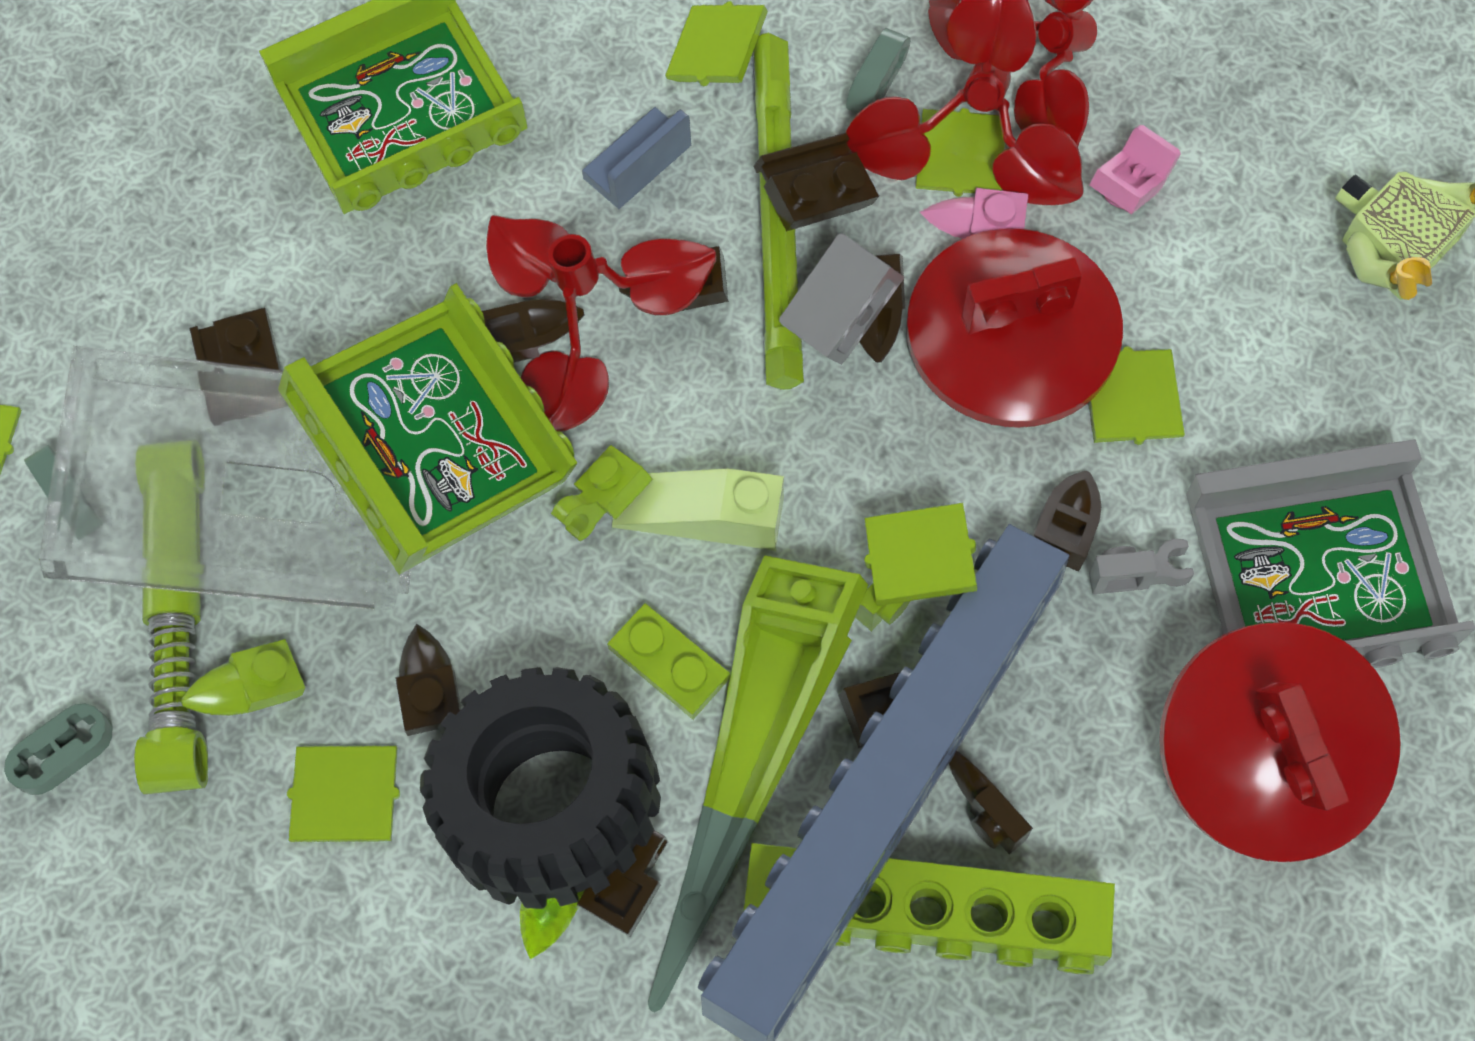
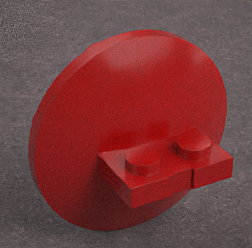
(1014, 327)
(1280, 741)

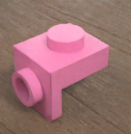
(1137, 170)

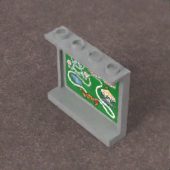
(1329, 548)

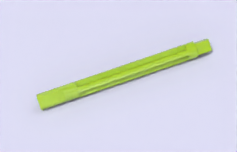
(773, 116)

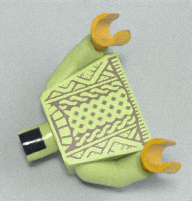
(1404, 228)

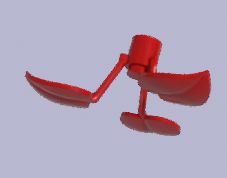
(999, 41)
(1059, 94)
(530, 252)

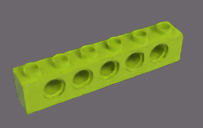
(1080, 905)

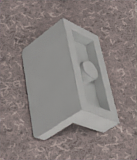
(840, 299)

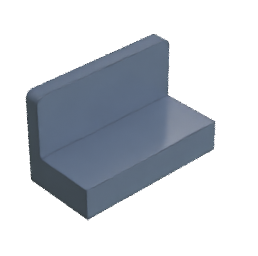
(639, 156)

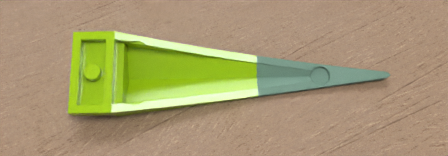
(781, 667)

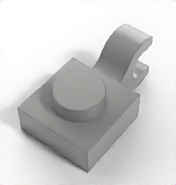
(1128, 570)

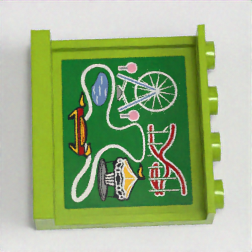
(391, 96)
(429, 429)

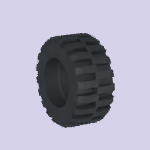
(500, 733)

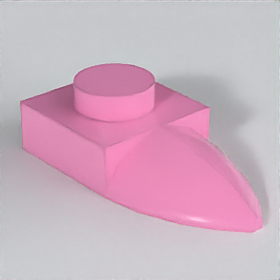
(978, 214)

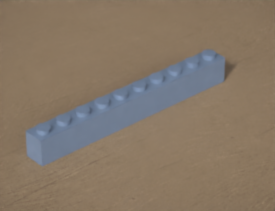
(881, 791)

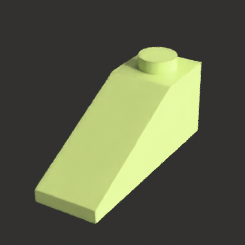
(709, 506)

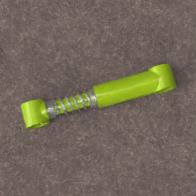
(172, 751)

